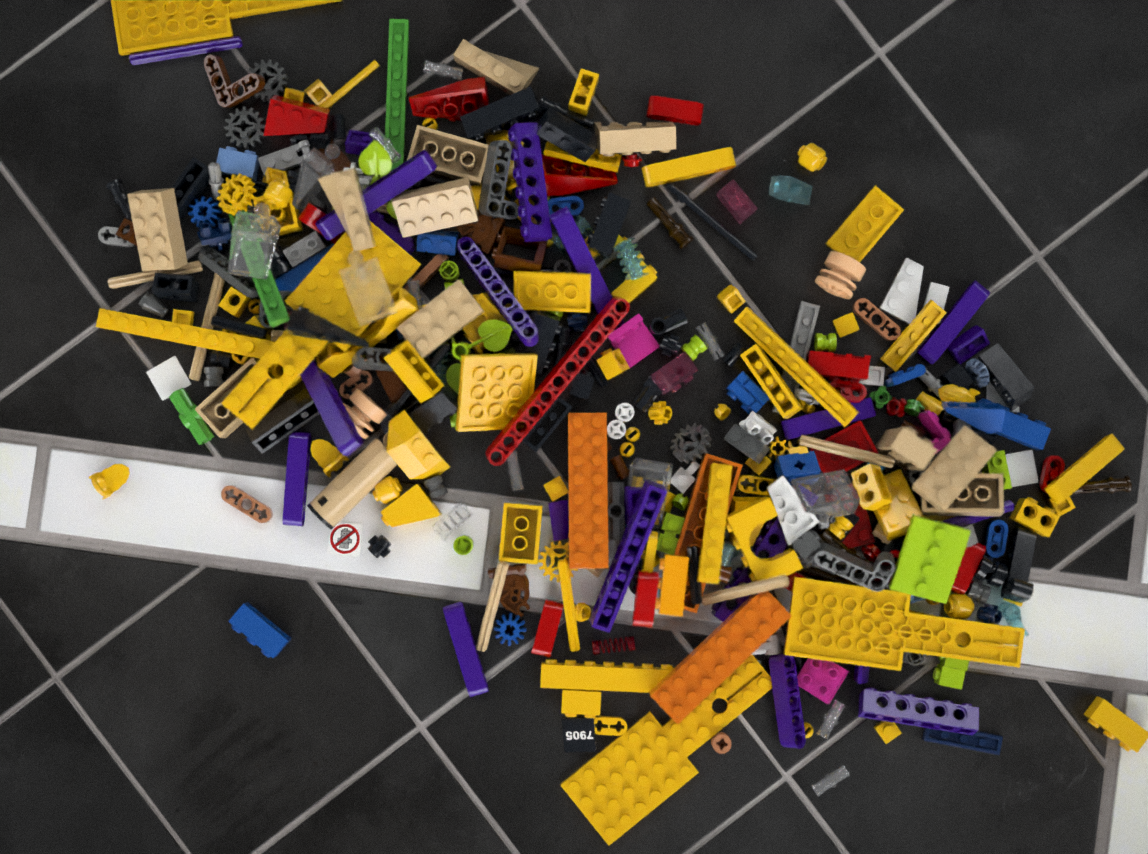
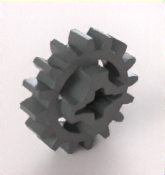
(275, 79)
(244, 119)
(691, 443)

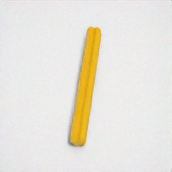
(568, 603)

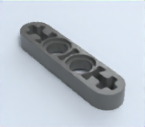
(212, 259)

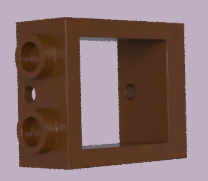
(511, 263)

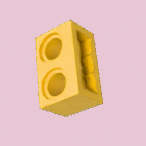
(875, 485)
(1033, 521)

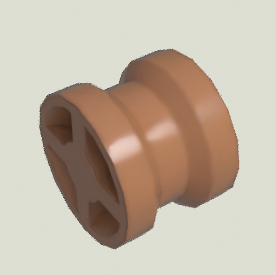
(718, 740)

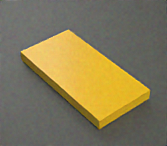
(865, 225)
(553, 291)

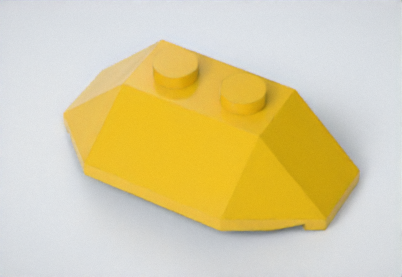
(413, 450)

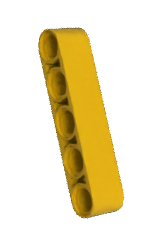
(688, 167)
(1084, 468)

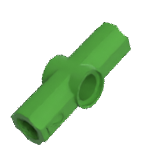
(190, 417)

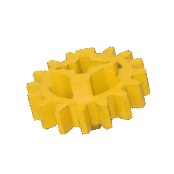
(236, 194)
(550, 551)

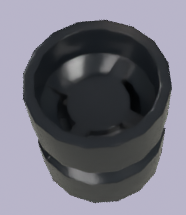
(278, 264)
(992, 572)

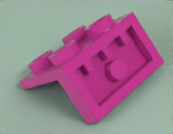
(633, 340)
(940, 435)
(821, 678)

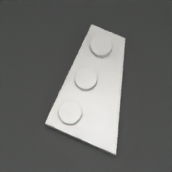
(904, 292)
(790, 511)

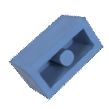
(238, 162)

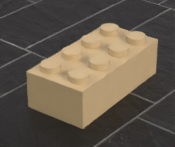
(453, 154)
(435, 207)
(157, 229)
(441, 319)
(216, 414)
(906, 448)
(953, 469)
(979, 498)

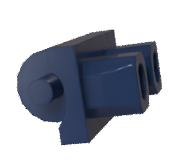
(215, 236)

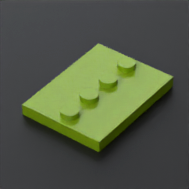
(929, 559)

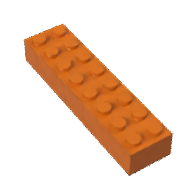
(588, 491)
(695, 515)
(719, 655)

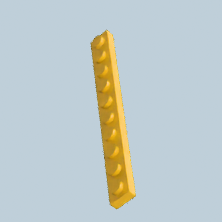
(183, 333)

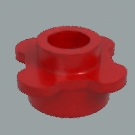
(631, 160)
(891, 407)
(870, 552)

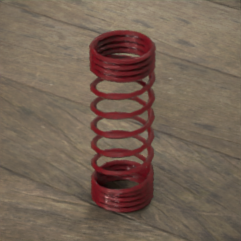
(630, 641)

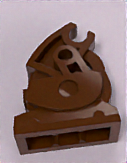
(483, 232)
(514, 584)

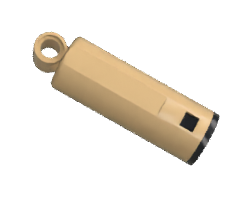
(353, 483)

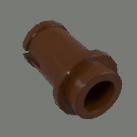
(920, 431)
(620, 467)

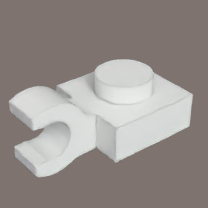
(682, 478)

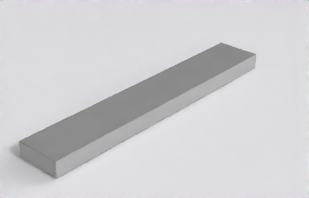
(801, 339)

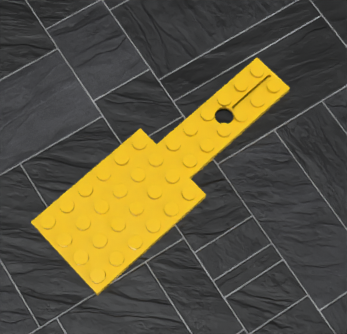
(172, 23)
(327, 297)
(876, 628)
(652, 760)

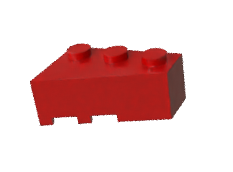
(294, 117)
(839, 365)

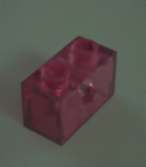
(736, 201)
(675, 372)

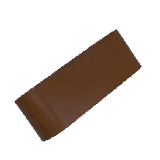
(392, 383)

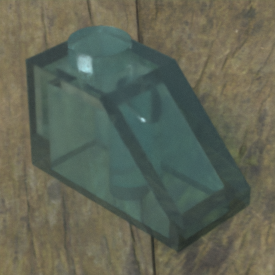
(790, 189)

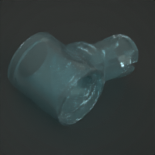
(728, 554)
(1013, 619)

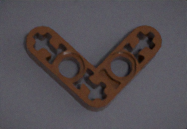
(227, 87)

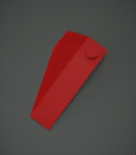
(451, 100)
(569, 177)

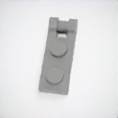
(285, 158)

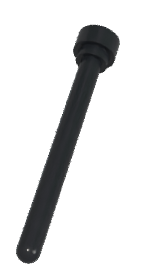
(396, 408)

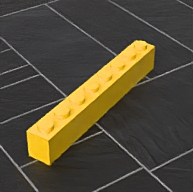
(602, 677)

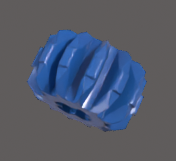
(198, 214)
(516, 632)

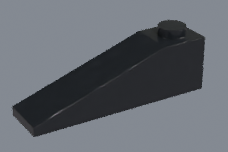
(310, 325)

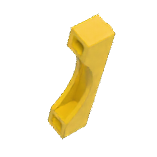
(335, 361)
(715, 523)

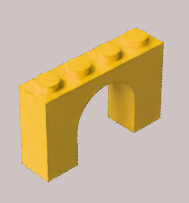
(631, 289)
(742, 524)

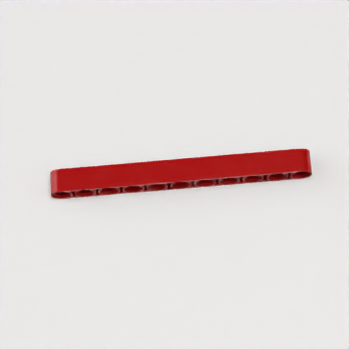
(566, 377)

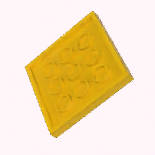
(494, 389)

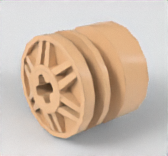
(841, 274)
(363, 412)

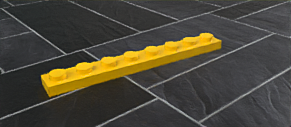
(796, 366)

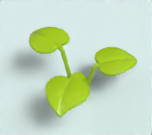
(378, 162)
(494, 336)

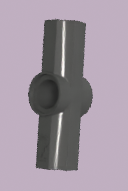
(615, 523)

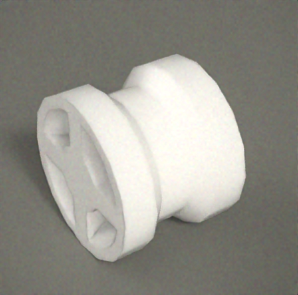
(626, 411)
(618, 429)

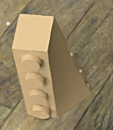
(498, 70)
(635, 138)
(348, 202)

